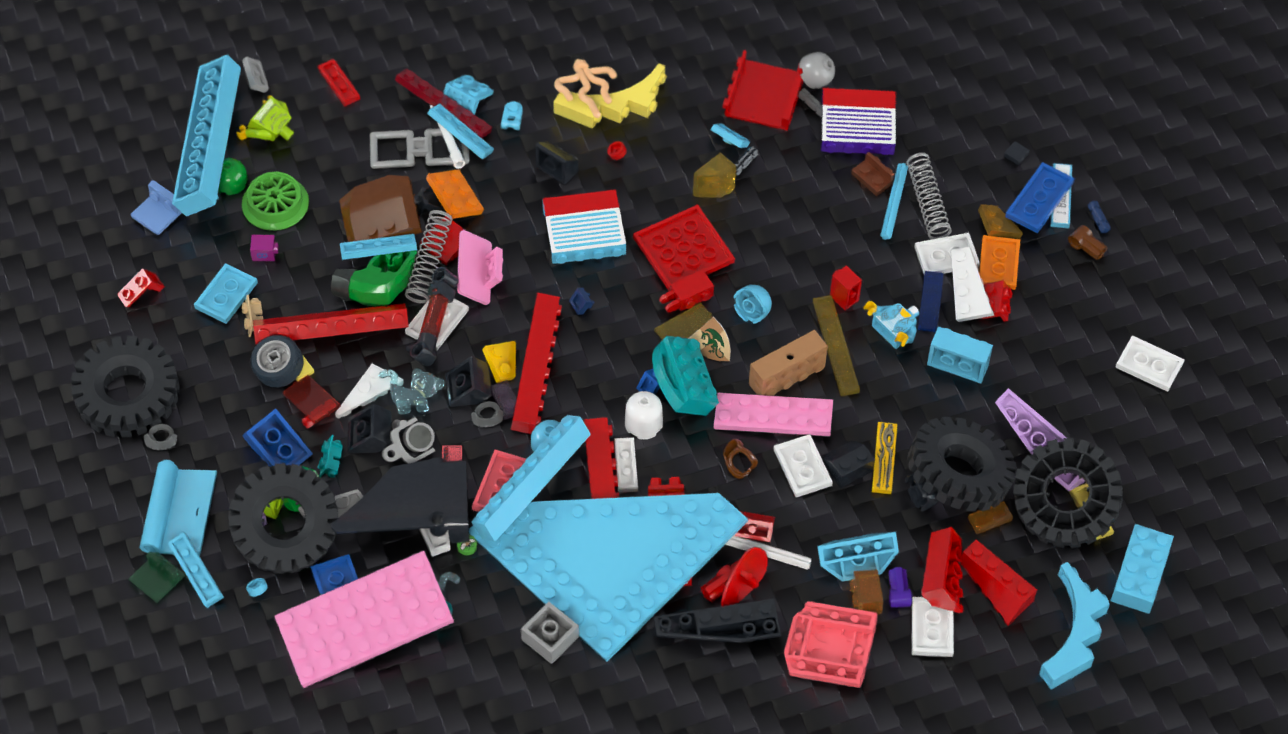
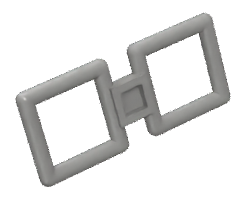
(415, 147)

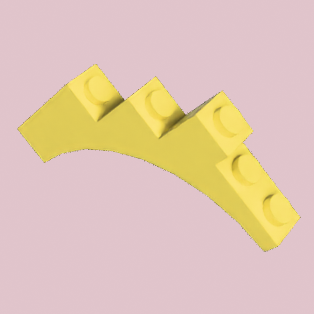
(637, 99)

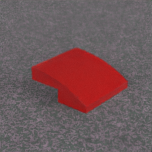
(451, 247)

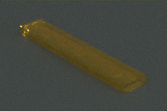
(836, 344)

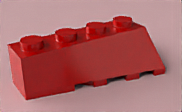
(943, 570)
(998, 582)

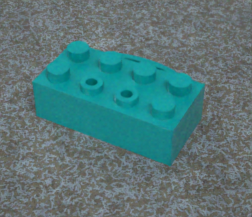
(684, 376)

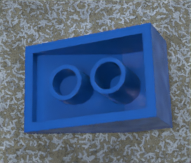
(277, 441)

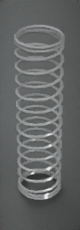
(916, 168)
(438, 222)

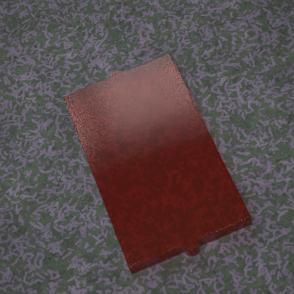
(311, 399)

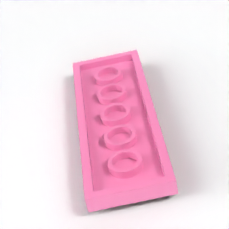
(773, 414)

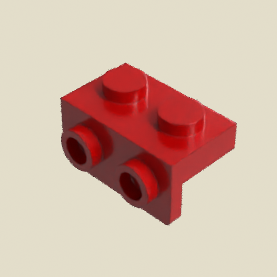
(999, 297)

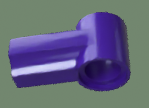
(899, 593)

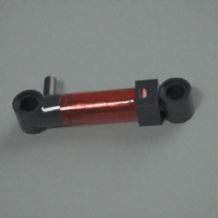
(440, 295)

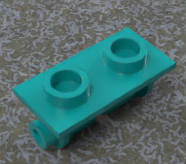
(330, 449)

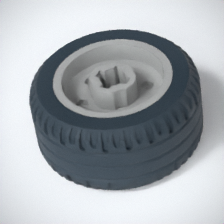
(277, 361)

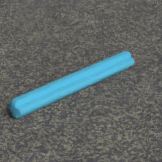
(894, 201)

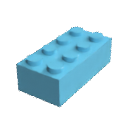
(1142, 568)

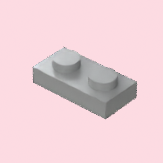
(255, 74)

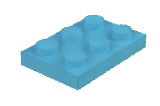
(225, 293)

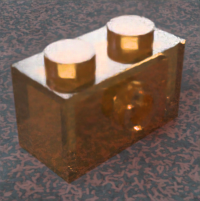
(867, 591)

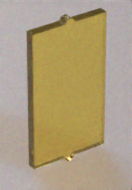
(685, 323)

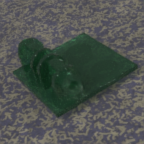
(156, 576)

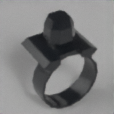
(422, 203)

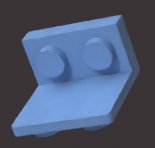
(157, 210)

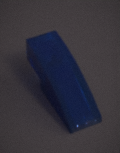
(930, 301)

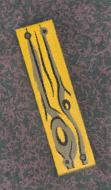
(884, 458)

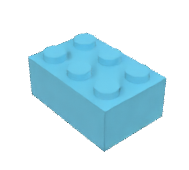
(959, 354)

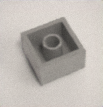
(550, 632)

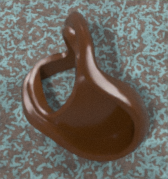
(732, 448)

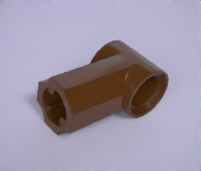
(1083, 239)

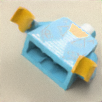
(894, 322)

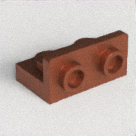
(873, 174)

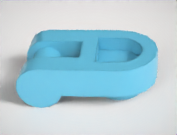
(512, 111)

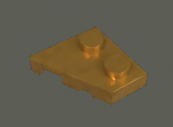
(997, 224)

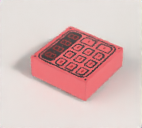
(452, 453)

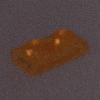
(991, 518)

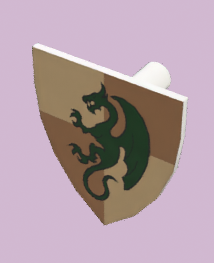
(713, 341)

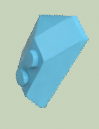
(858, 554)

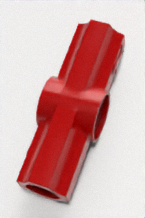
(716, 586)

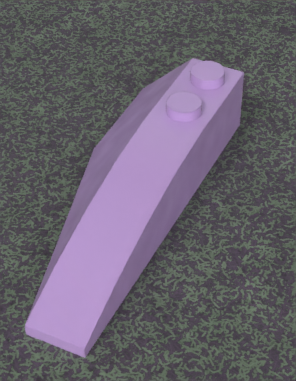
(1033, 430)

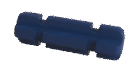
(1099, 217)

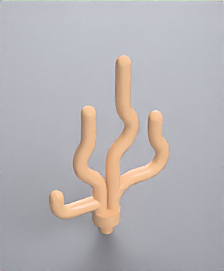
(585, 75)

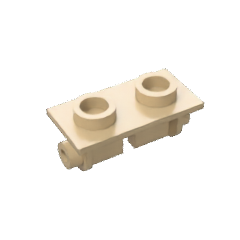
(251, 309)

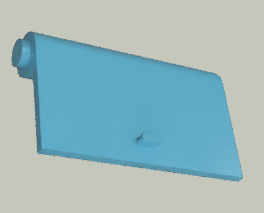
(175, 506)

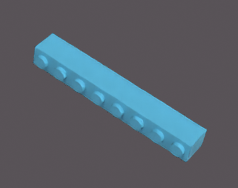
(530, 478)

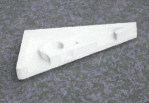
(366, 390)

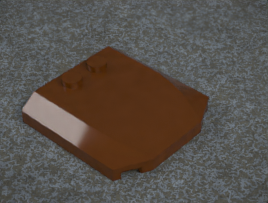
(380, 209)

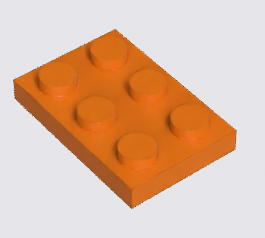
(454, 193)
(999, 260)

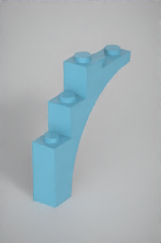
(1086, 607)

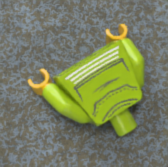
(268, 122)

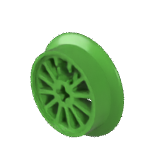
(274, 200)

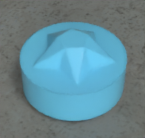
(257, 587)

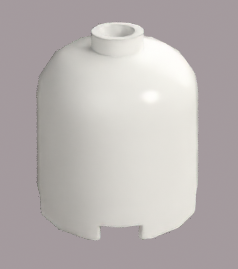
(643, 415)

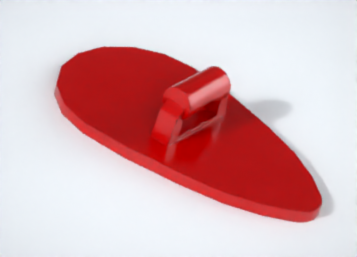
(745, 576)

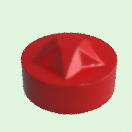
(617, 150)

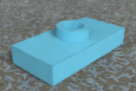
(730, 136)

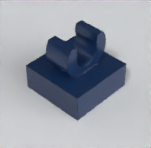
(580, 301)

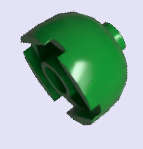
(232, 177)

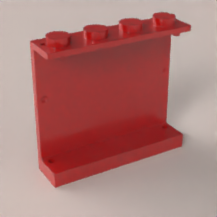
(763, 93)

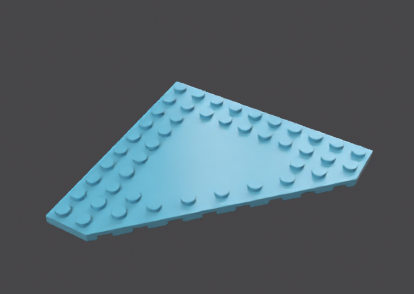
(613, 558)

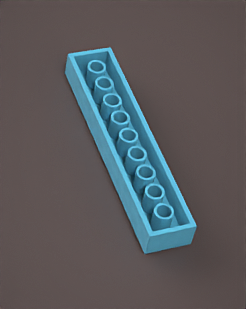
(206, 136)

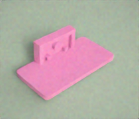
(478, 267)

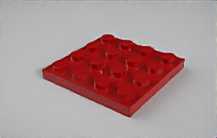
(683, 246)

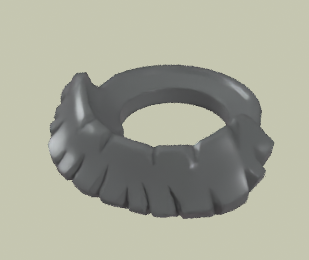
(478, 420)
(151, 442)

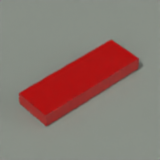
(339, 82)

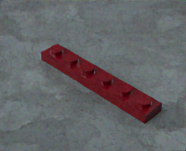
(434, 97)

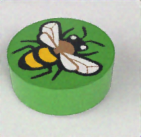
(468, 547)

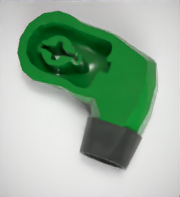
(378, 283)

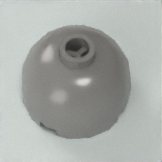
(817, 70)

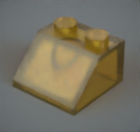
(715, 178)

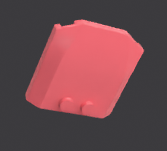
(830, 643)

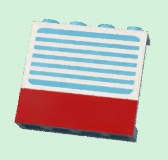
(584, 226)

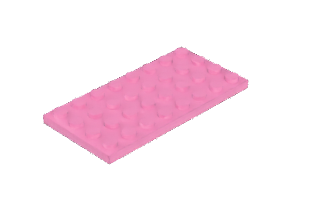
(363, 619)

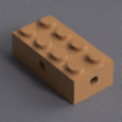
(788, 365)

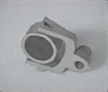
(416, 437)

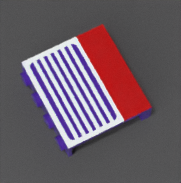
(858, 121)

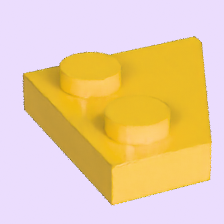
(502, 360)

